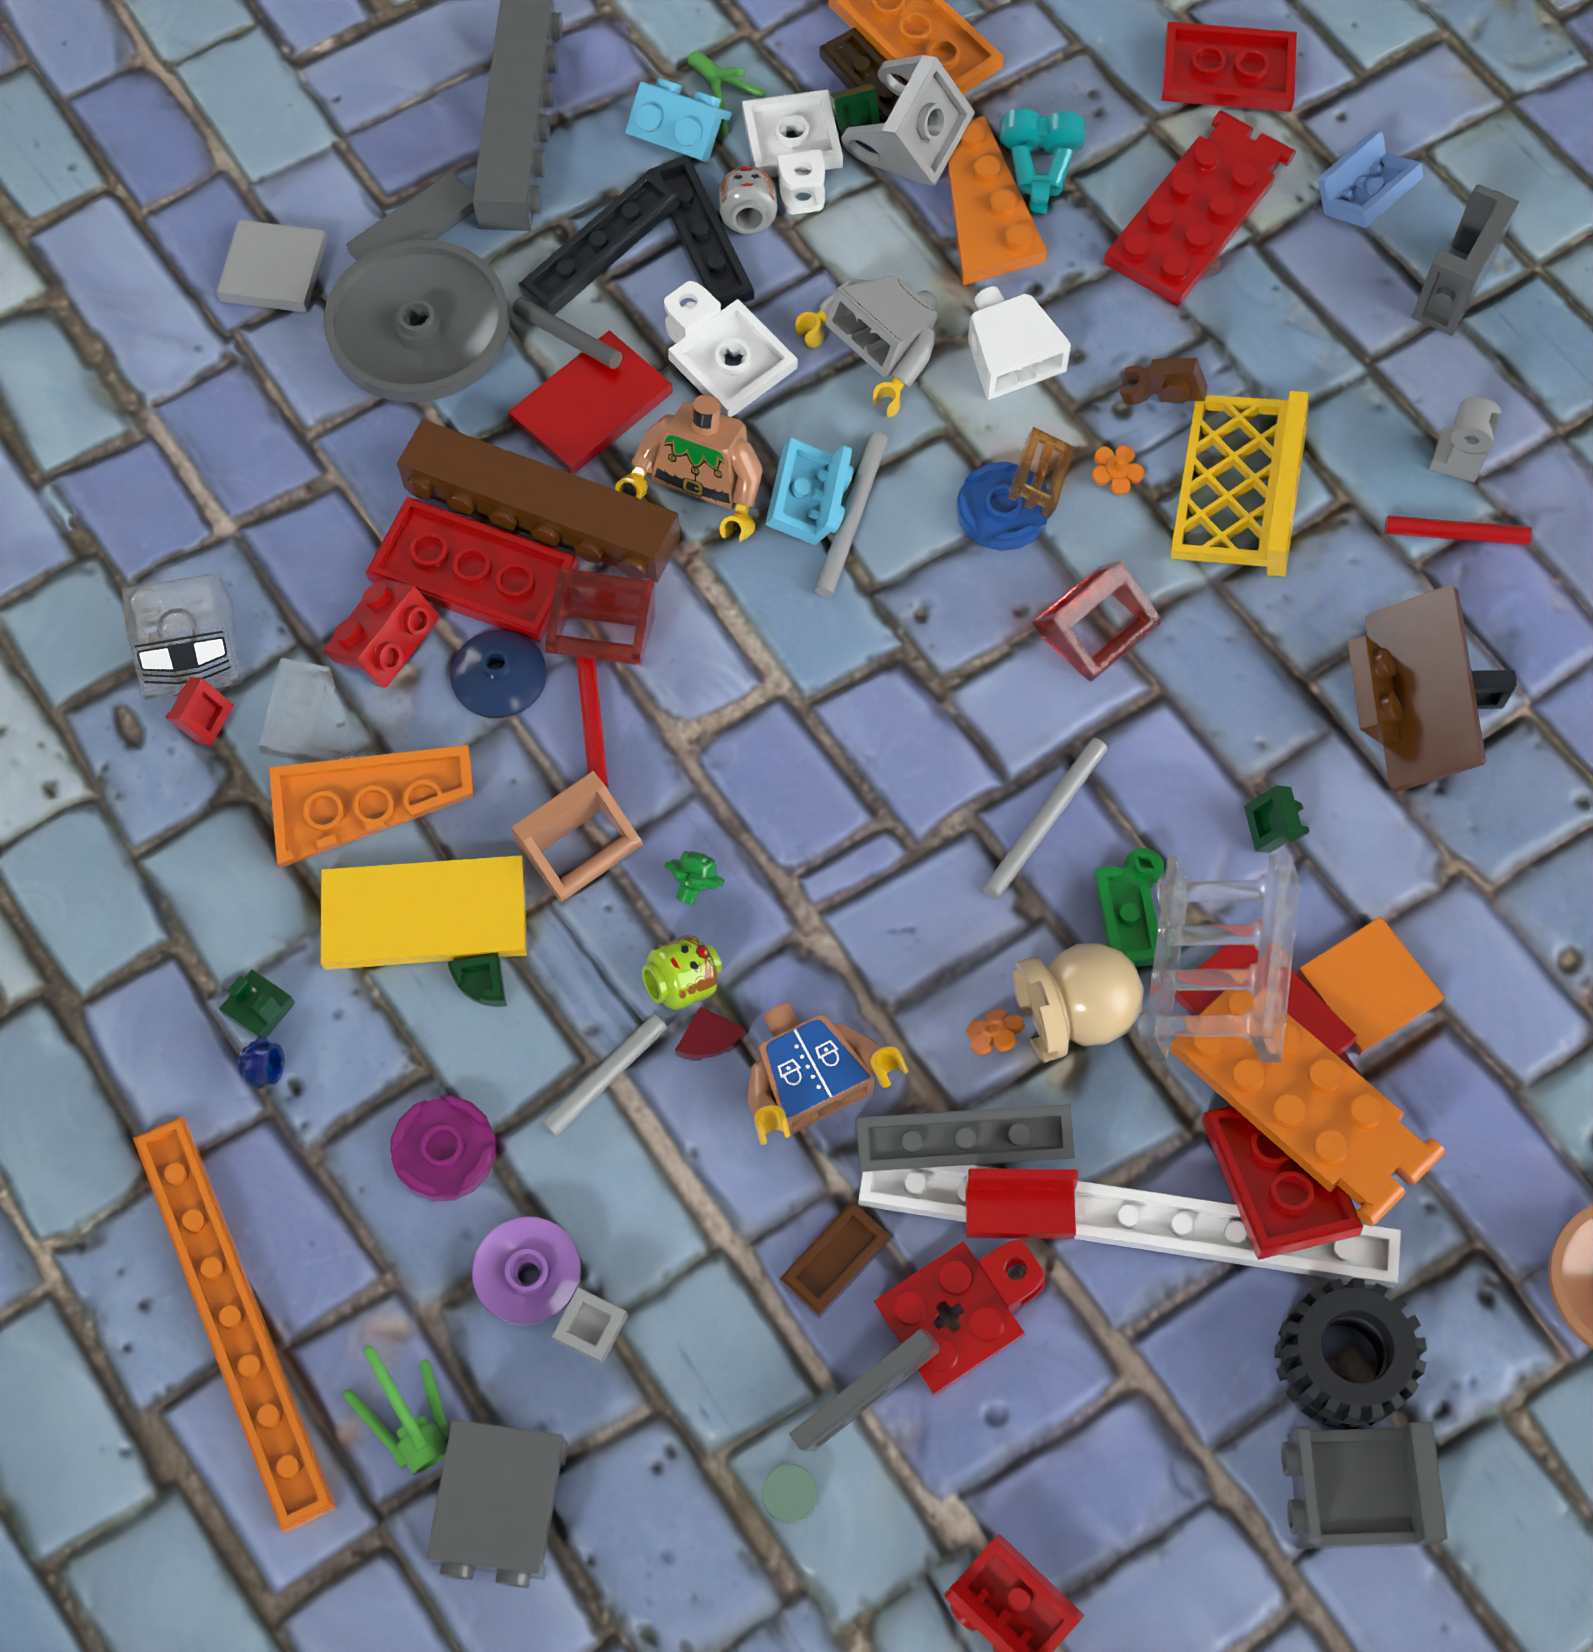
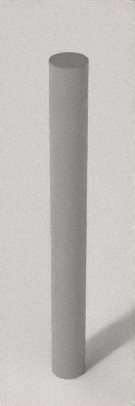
(853, 511)
(1045, 819)

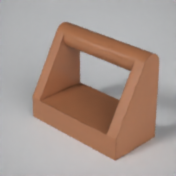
(561, 817)

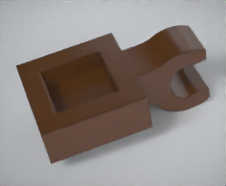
(1171, 379)

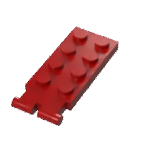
(1197, 209)

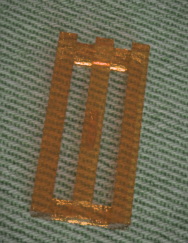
(1033, 492)

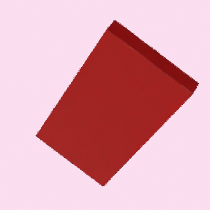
(471, 567)

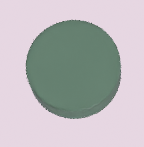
(789, 1493)

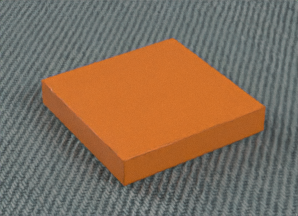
(1371, 984)

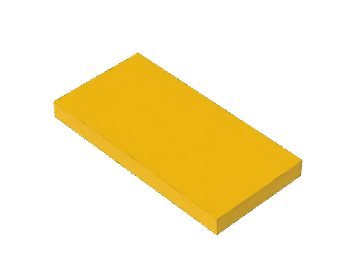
(422, 912)

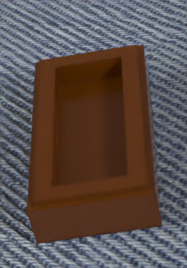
(835, 1259)

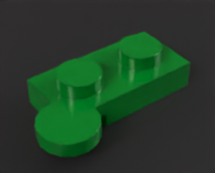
(1128, 905)

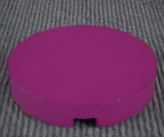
(443, 1148)

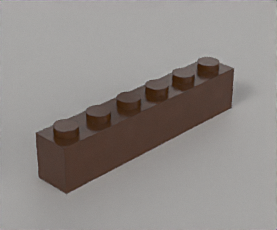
(539, 501)

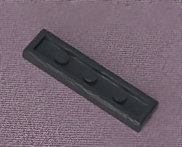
(703, 235)
(599, 243)

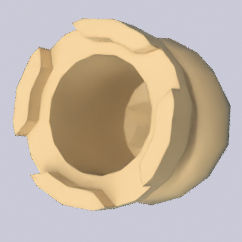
(1082, 997)

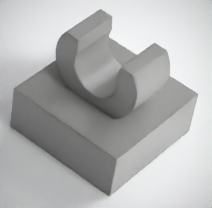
(589, 1326)

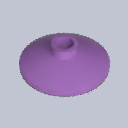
(520, 1245)

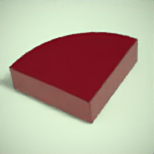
(709, 1036)

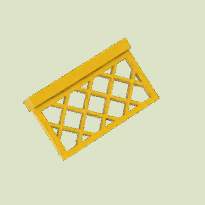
(1279, 494)

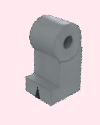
(1464, 448)

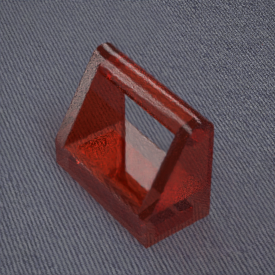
(1106, 580)
(605, 600)

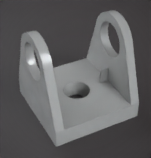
(904, 141)

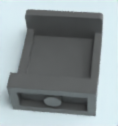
(1455, 281)
(1364, 1487)
(496, 1502)

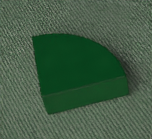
(480, 979)

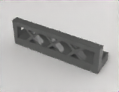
(964, 1138)

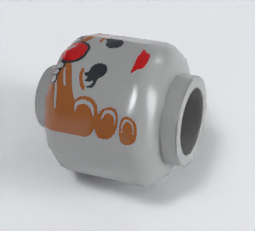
(747, 200)

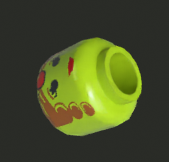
(681, 972)

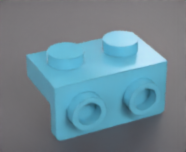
(676, 120)
(809, 491)

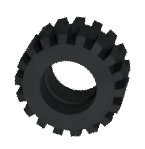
(1384, 1327)

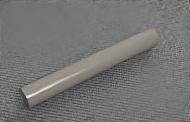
(604, 1075)

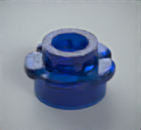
(261, 1063)

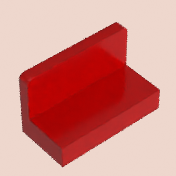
(1020, 1203)

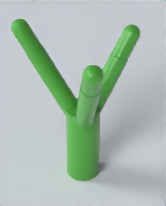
(719, 76)

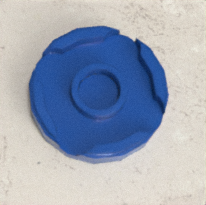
(991, 516)

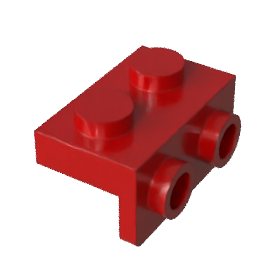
(383, 630)
(1011, 1602)

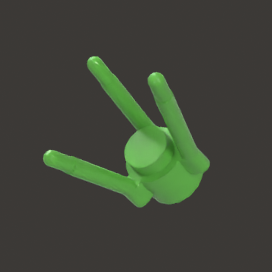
(421, 1442)

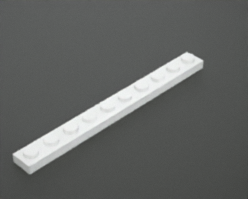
(1149, 1223)

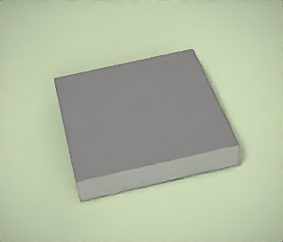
(272, 266)

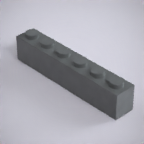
(516, 115)

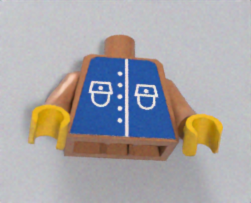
(812, 1071)

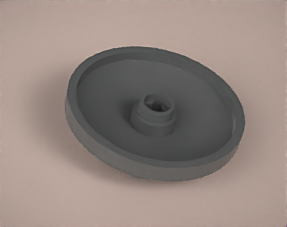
(416, 320)

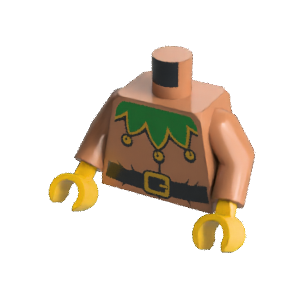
(703, 457)

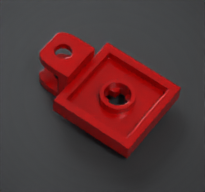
(982, 1293)

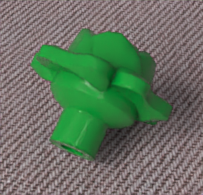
(694, 874)

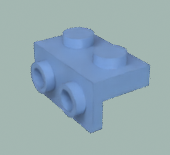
(1366, 181)

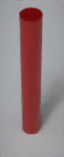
(1458, 530)
(591, 718)

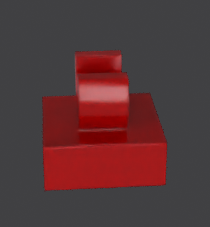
(200, 711)

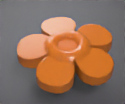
(1117, 469)
(997, 1030)

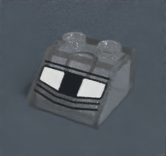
(181, 633)

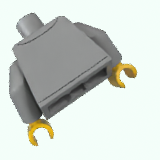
(883, 325)

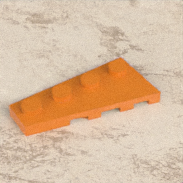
(988, 210)
(352, 798)

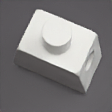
(1014, 342)

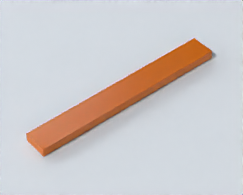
(235, 1326)

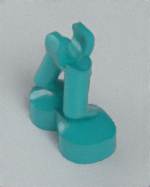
(1057, 134)

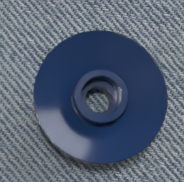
(499, 691)

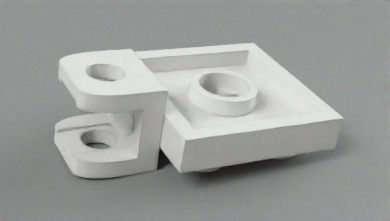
(799, 160)
(707, 334)

